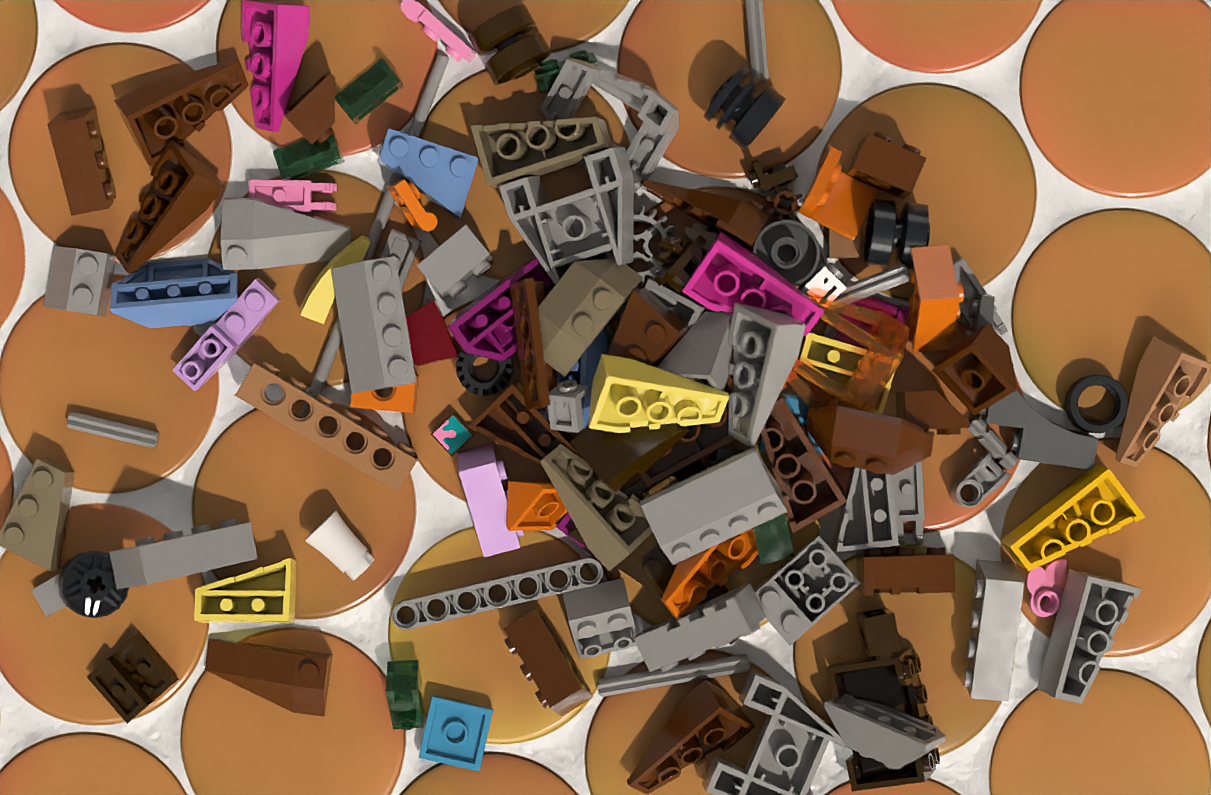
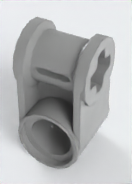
(983, 477)

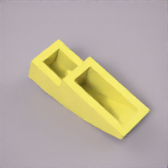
(322, 292)

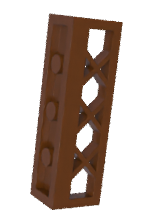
(536, 374)

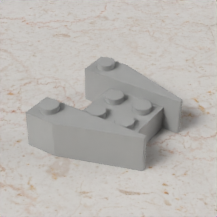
(579, 223)
(785, 750)

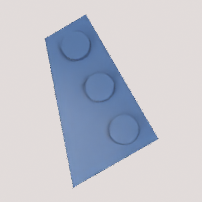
(435, 170)

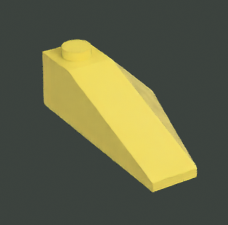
(641, 395)

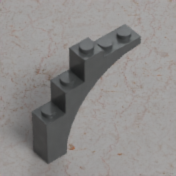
(1036, 436)

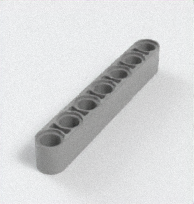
(485, 602)

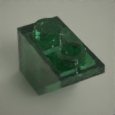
(405, 694)

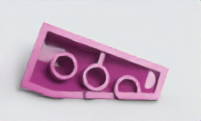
(276, 45)
(736, 276)

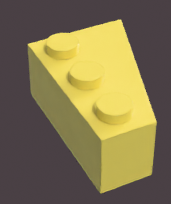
(253, 597)

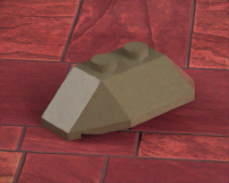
(581, 308)

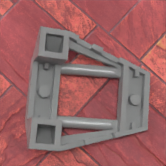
(657, 112)

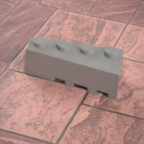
(183, 555)

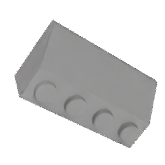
(373, 325)
(713, 506)

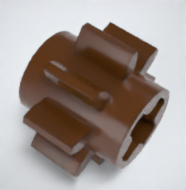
(786, 195)

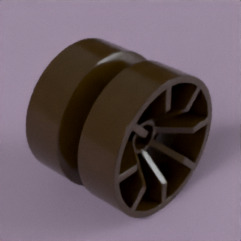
(513, 52)

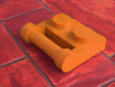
(407, 197)

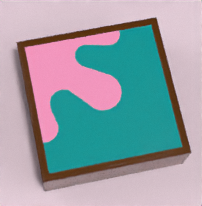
(452, 434)

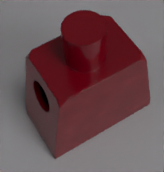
(430, 336)

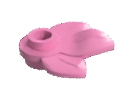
(1047, 583)

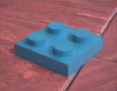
(456, 733)

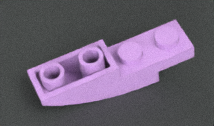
(227, 335)

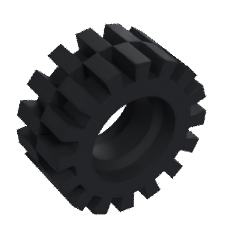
(478, 386)

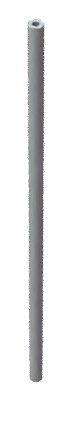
(378, 226)

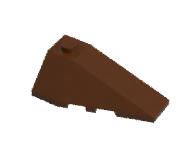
(696, 728)

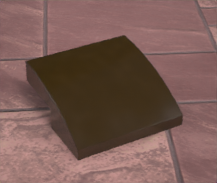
(132, 678)

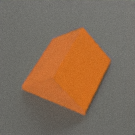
(533, 506)

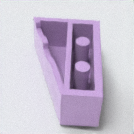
(487, 498)

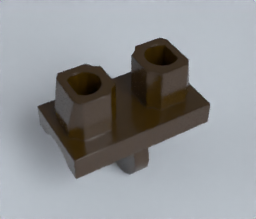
(678, 257)

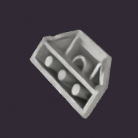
(882, 731)

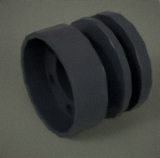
(743, 107)
(75, 591)

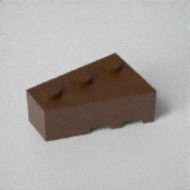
(82, 160)
(519, 428)
(546, 663)

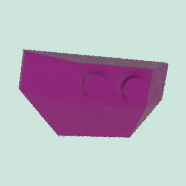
(488, 322)

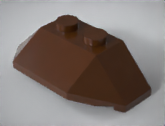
(868, 439)

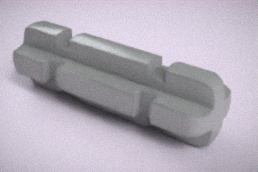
(992, 443)

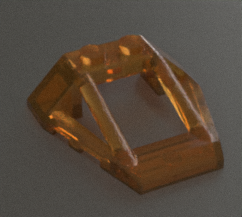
(885, 352)

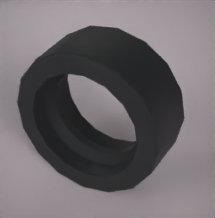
(1120, 403)

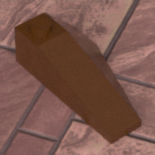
(179, 106)
(178, 196)
(723, 214)
(280, 675)

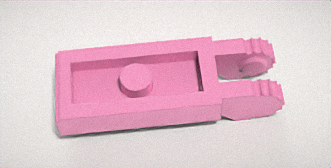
(436, 29)
(292, 194)

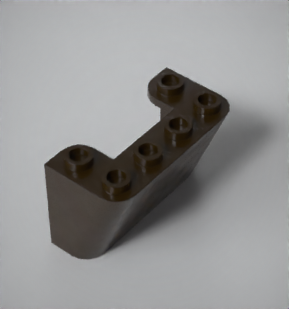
(892, 684)

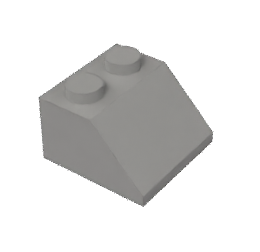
(80, 281)

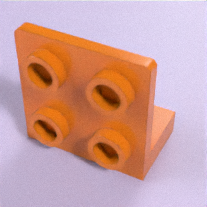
(837, 198)

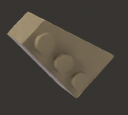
(39, 515)

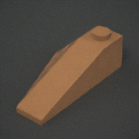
(1160, 387)

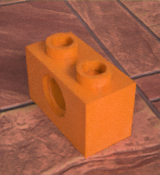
(401, 400)

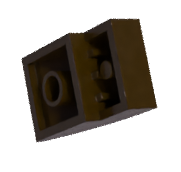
(621, 455)

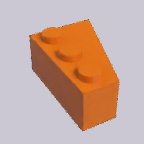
(935, 299)

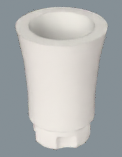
(340, 546)

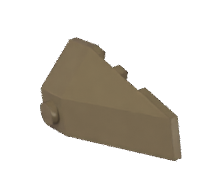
(605, 518)

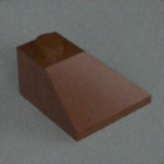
(315, 110)
(979, 370)

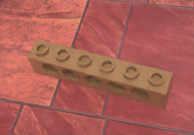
(254, 393)

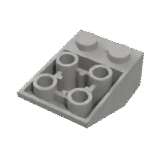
(804, 589)

